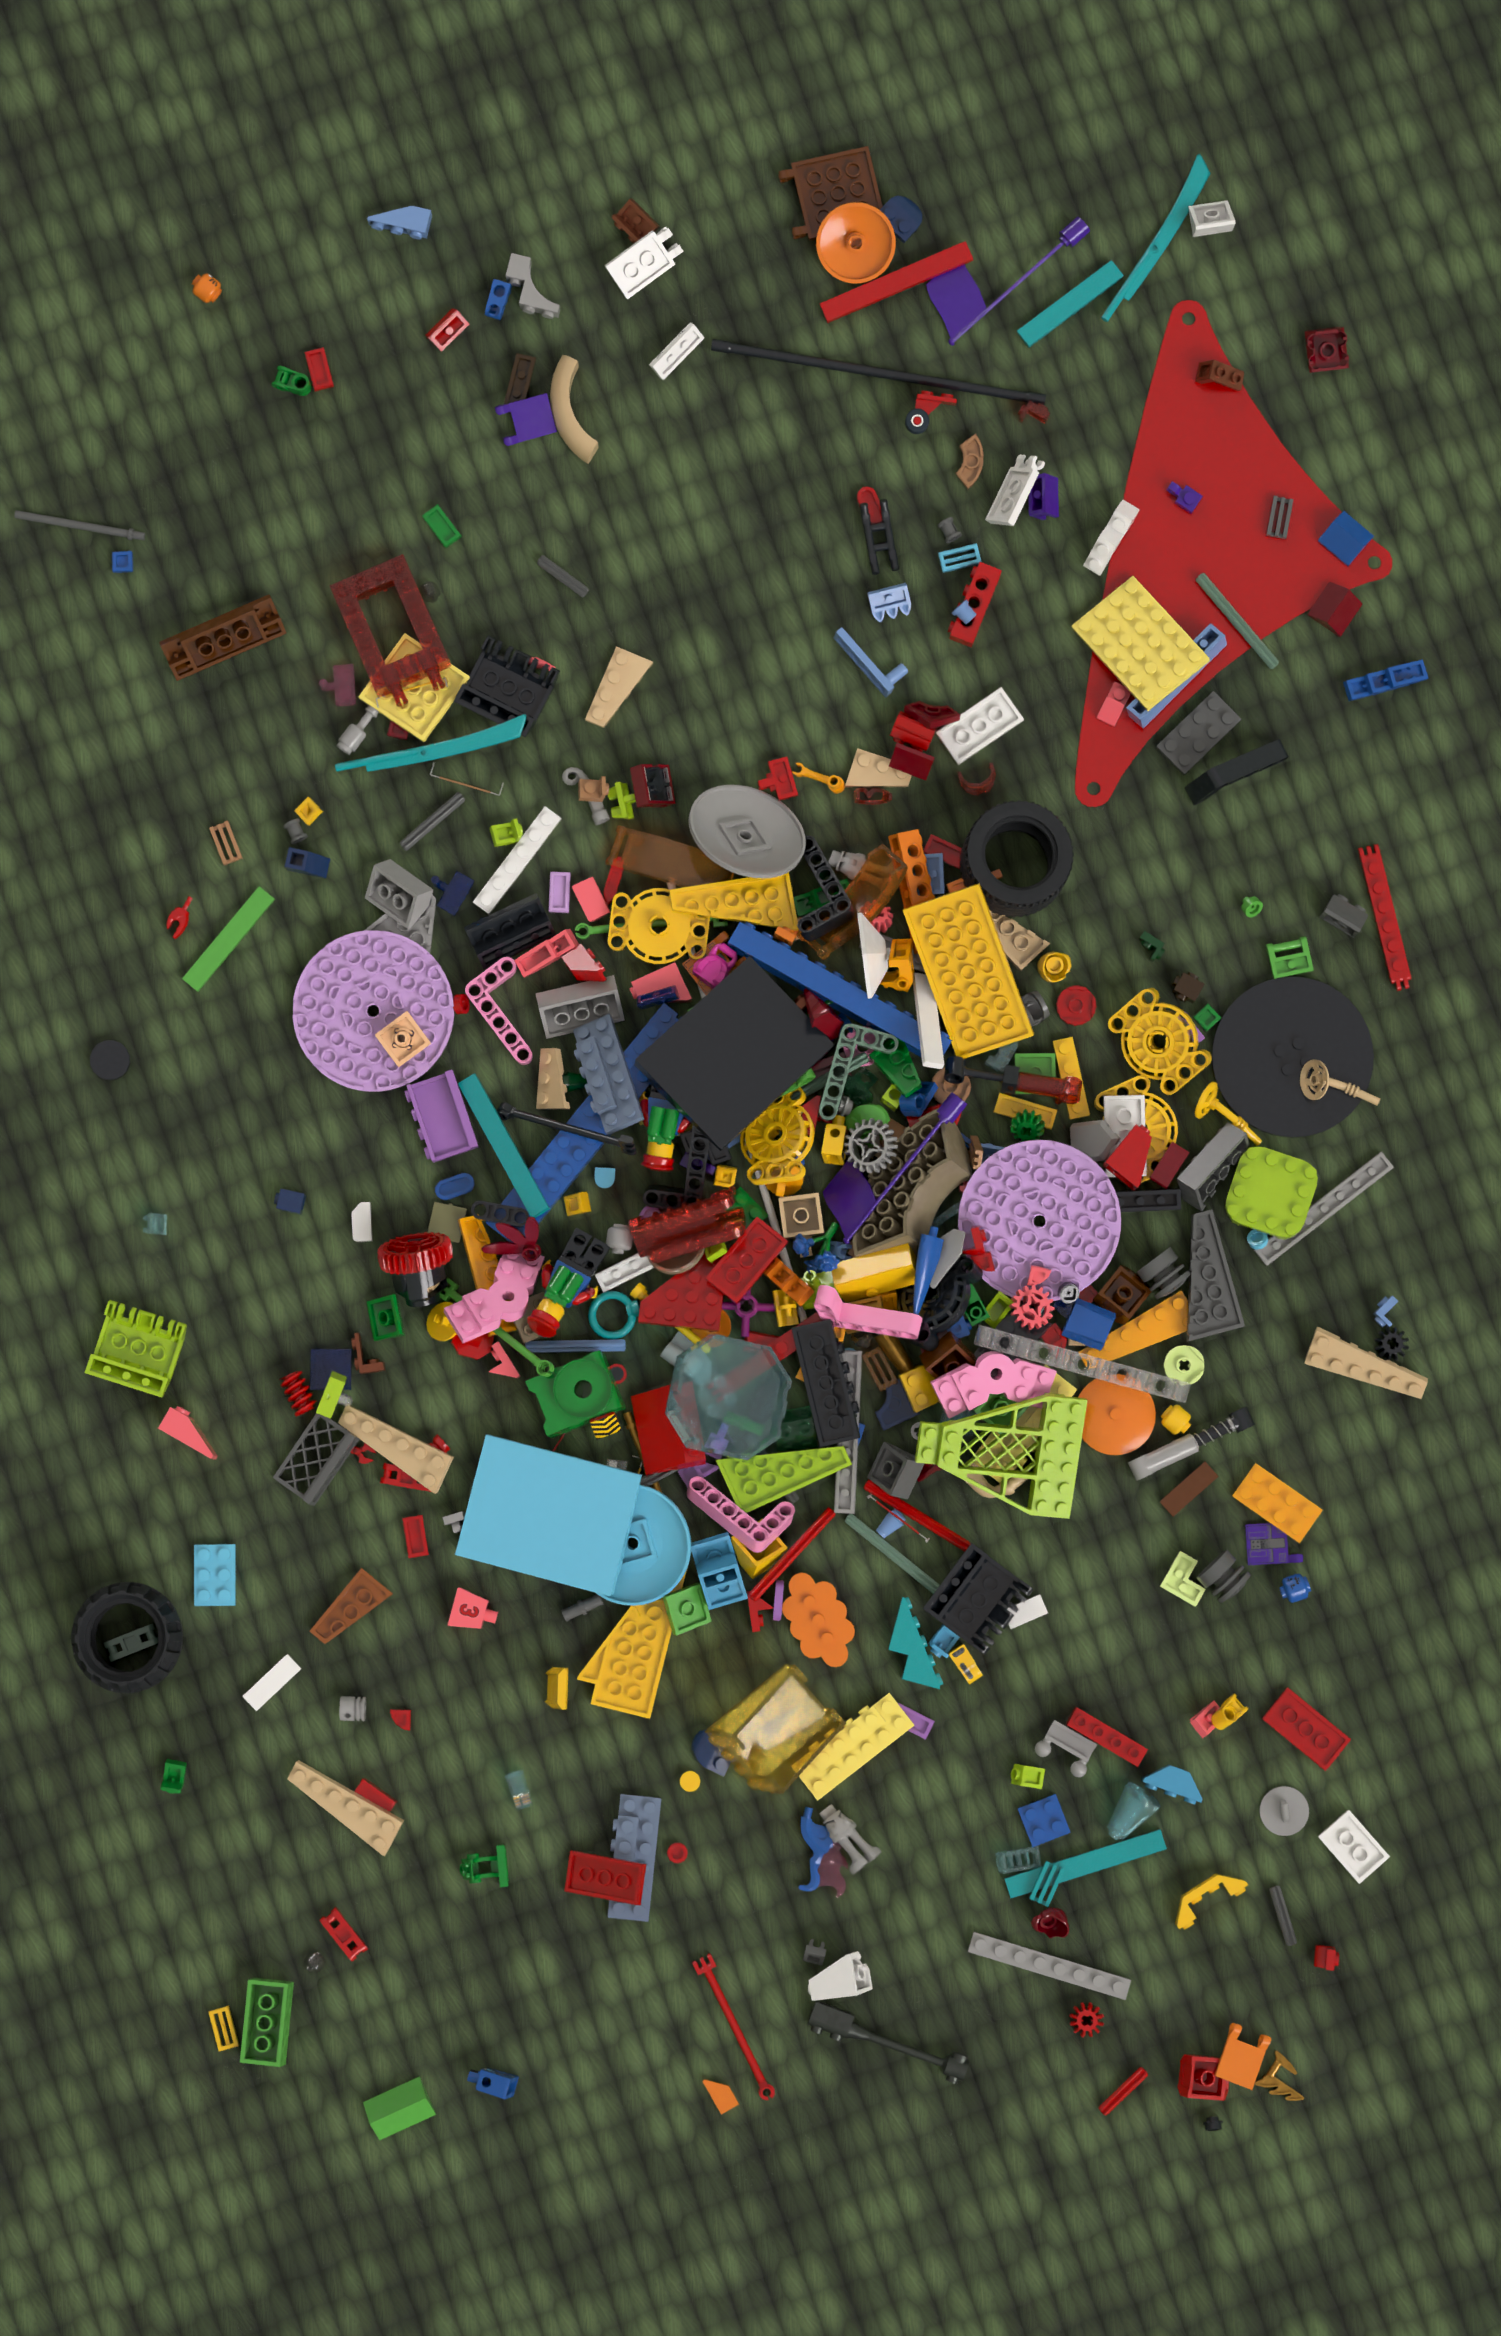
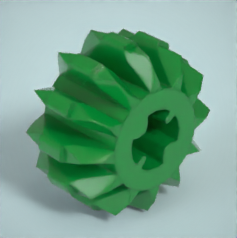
(1027, 1126)

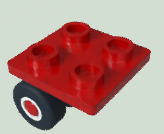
(918, 419)

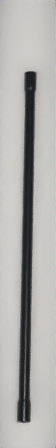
(728, 347)

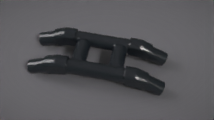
(888, 545)

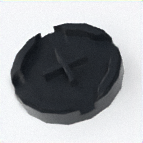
(110, 1060)

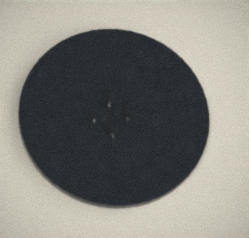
(1269, 1040)

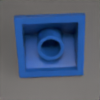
(1345, 538)

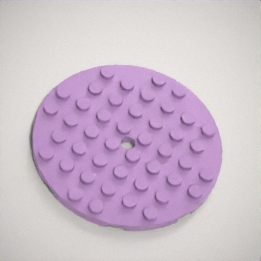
(335, 1001)
(1048, 1182)

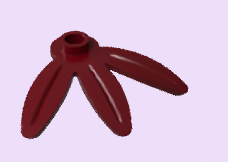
(521, 1244)

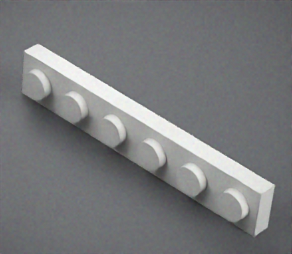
(517, 860)

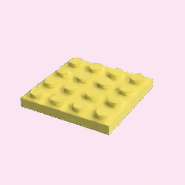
(424, 704)

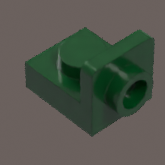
(1149, 942)

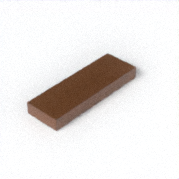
(1188, 1489)

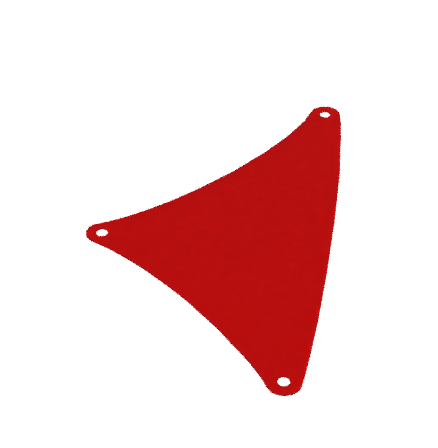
(1234, 459)

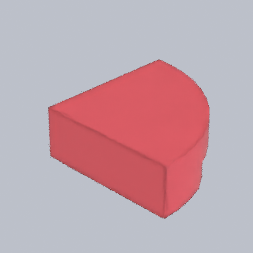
(1038, 1275)

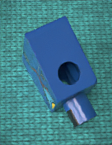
(502, 2084)

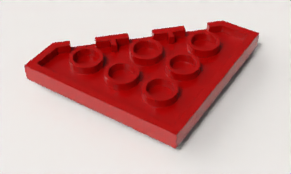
(685, 1300)

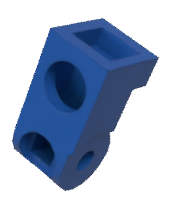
(497, 299)

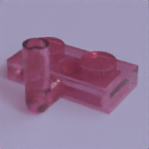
(343, 685)

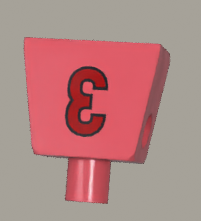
(470, 1610)

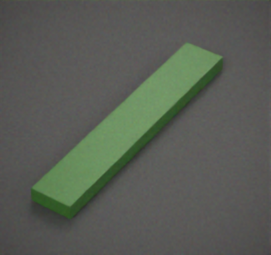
(228, 939)

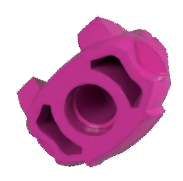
(713, 968)

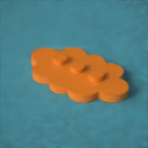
(818, 1619)

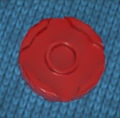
(1076, 1005)

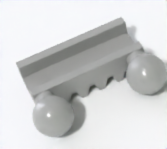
(1069, 1741)

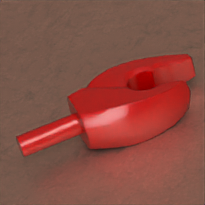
(182, 916)

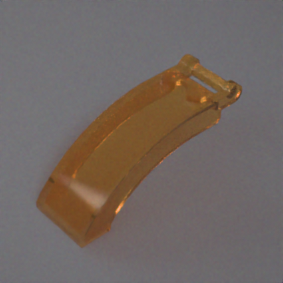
(665, 859)
(868, 894)

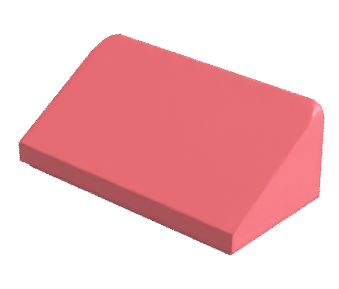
(591, 899)

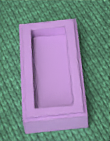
(559, 892)

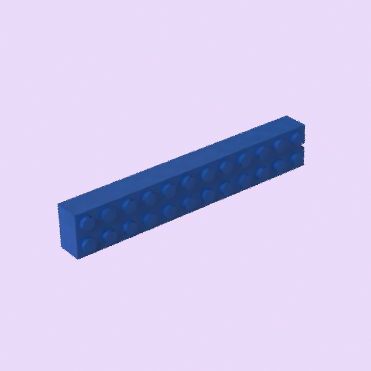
(846, 996)

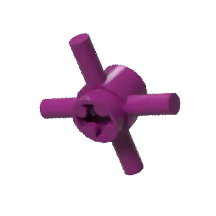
(751, 1312)

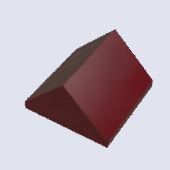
(1335, 608)
(911, 761)

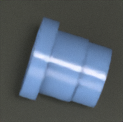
(964, 612)

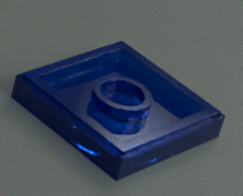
(328, 1360)

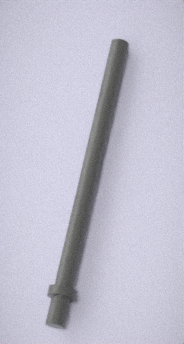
(130, 534)

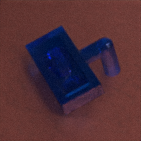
(454, 893)

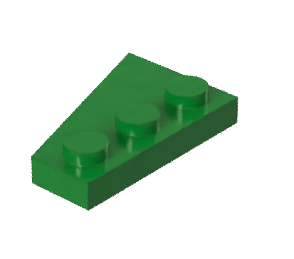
(898, 1067)

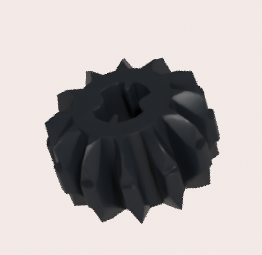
(1386, 1347)

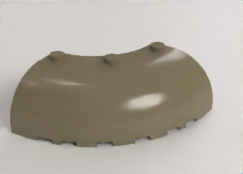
(919, 1191)

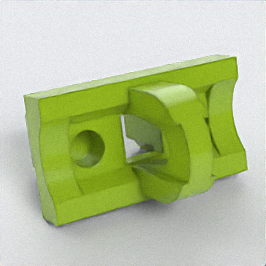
(625, 800)

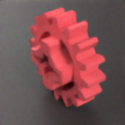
(1024, 1310)

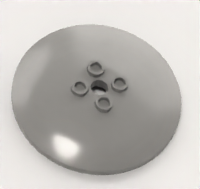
(772, 831)

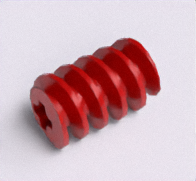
(298, 1393)

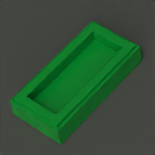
(441, 526)

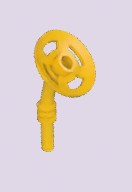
(1210, 1101)

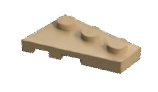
(874, 771)
(550, 1083)

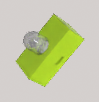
(333, 1395)

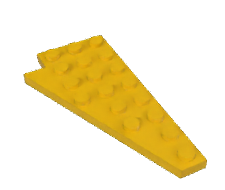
(631, 1660)

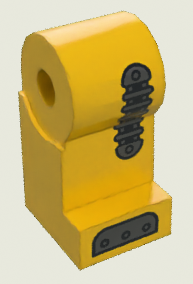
(965, 1663)

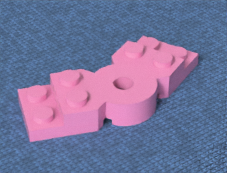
(483, 1309)
(971, 1385)

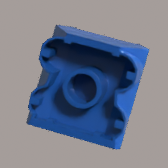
(1088, 1324)

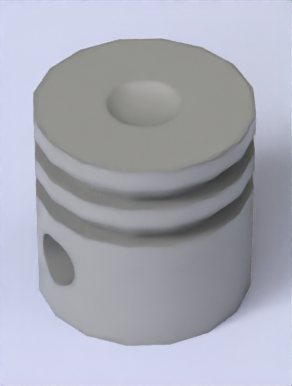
(352, 1708)

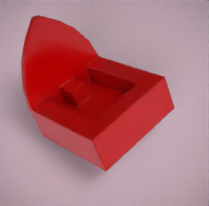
(979, 1237)

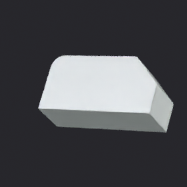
(362, 1223)

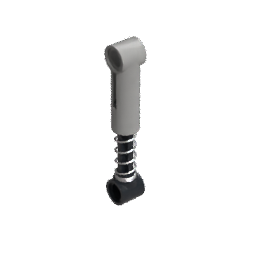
(1189, 1444)

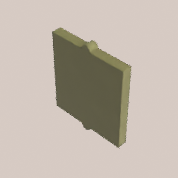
(445, 1220)

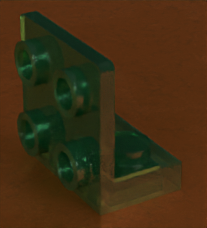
(797, 1431)

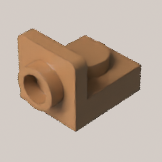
(593, 789)

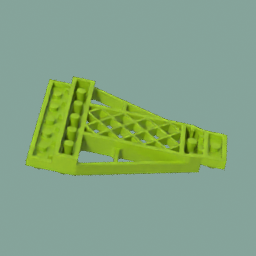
(1054, 1458)

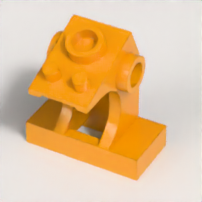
(900, 957)

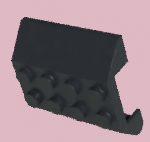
(507, 686)
(976, 1598)

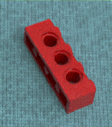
(990, 576)
(1106, 1736)

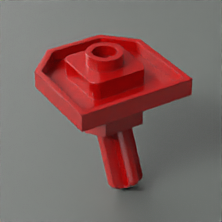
(474, 1348)

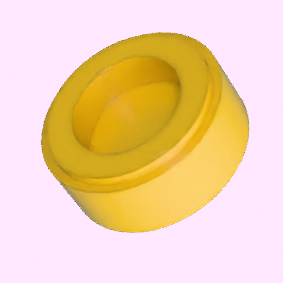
(690, 1781)

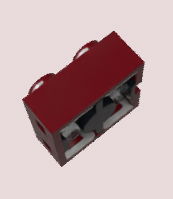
(652, 785)

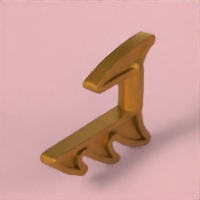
(1270, 2080)

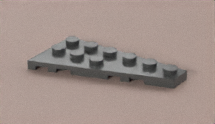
(1211, 1292)

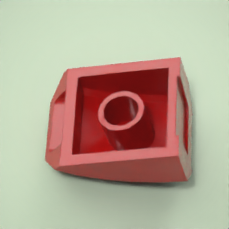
(1198, 2078)

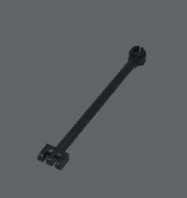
(625, 1142)

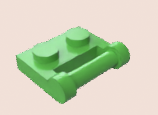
(1290, 964)

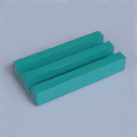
(1040, 1900)

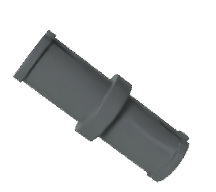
(582, 1607)

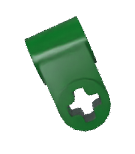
(288, 379)

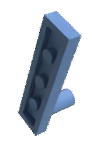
(882, 683)

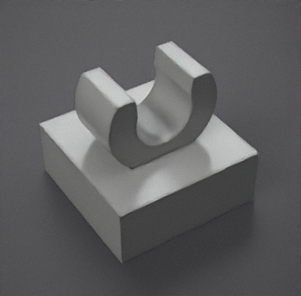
(455, 1521)

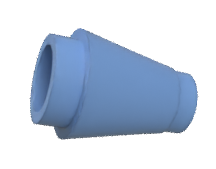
(890, 1523)

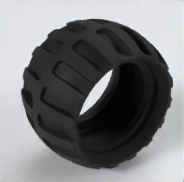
(85, 1646)

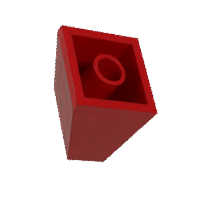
(1130, 1157)

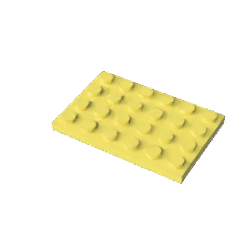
(1140, 643)

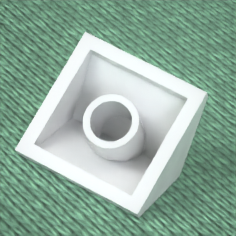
(1211, 218)

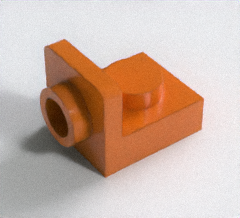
(785, 935)

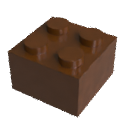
(947, 1356)

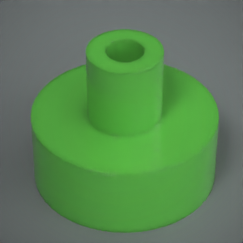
(1251, 906)

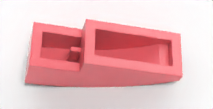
(546, 952)

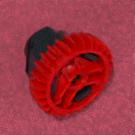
(417, 1266)

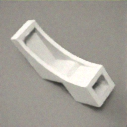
(1111, 537)

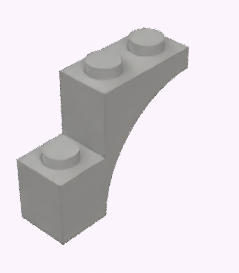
(531, 300)

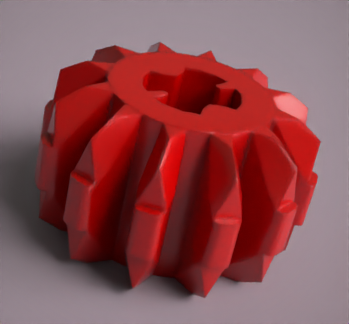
(1086, 2027)

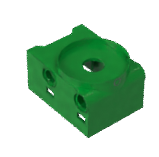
(561, 1405)

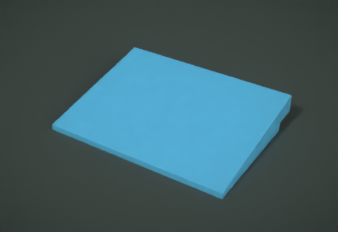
(549, 1515)

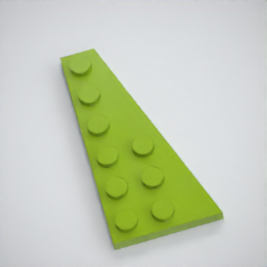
(778, 1474)

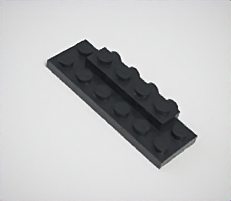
(827, 1382)

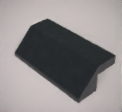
(510, 930)

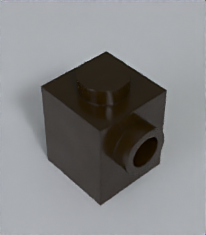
(1187, 987)

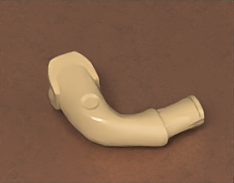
(1012, 1484)

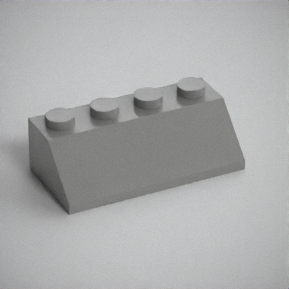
(578, 1005)

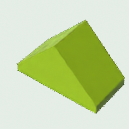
(998, 1309)

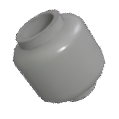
(619, 1238)

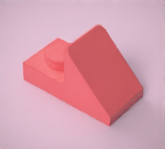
(1114, 704)
(506, 1368)
(1202, 1720)

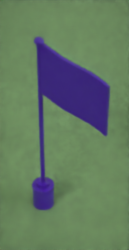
(960, 299)
(851, 1194)

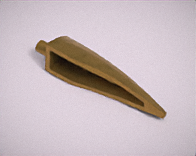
(895, 1352)

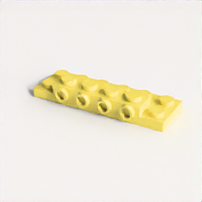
(1029, 1418)
(856, 1745)

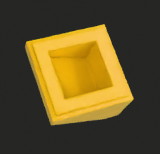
(577, 1203)

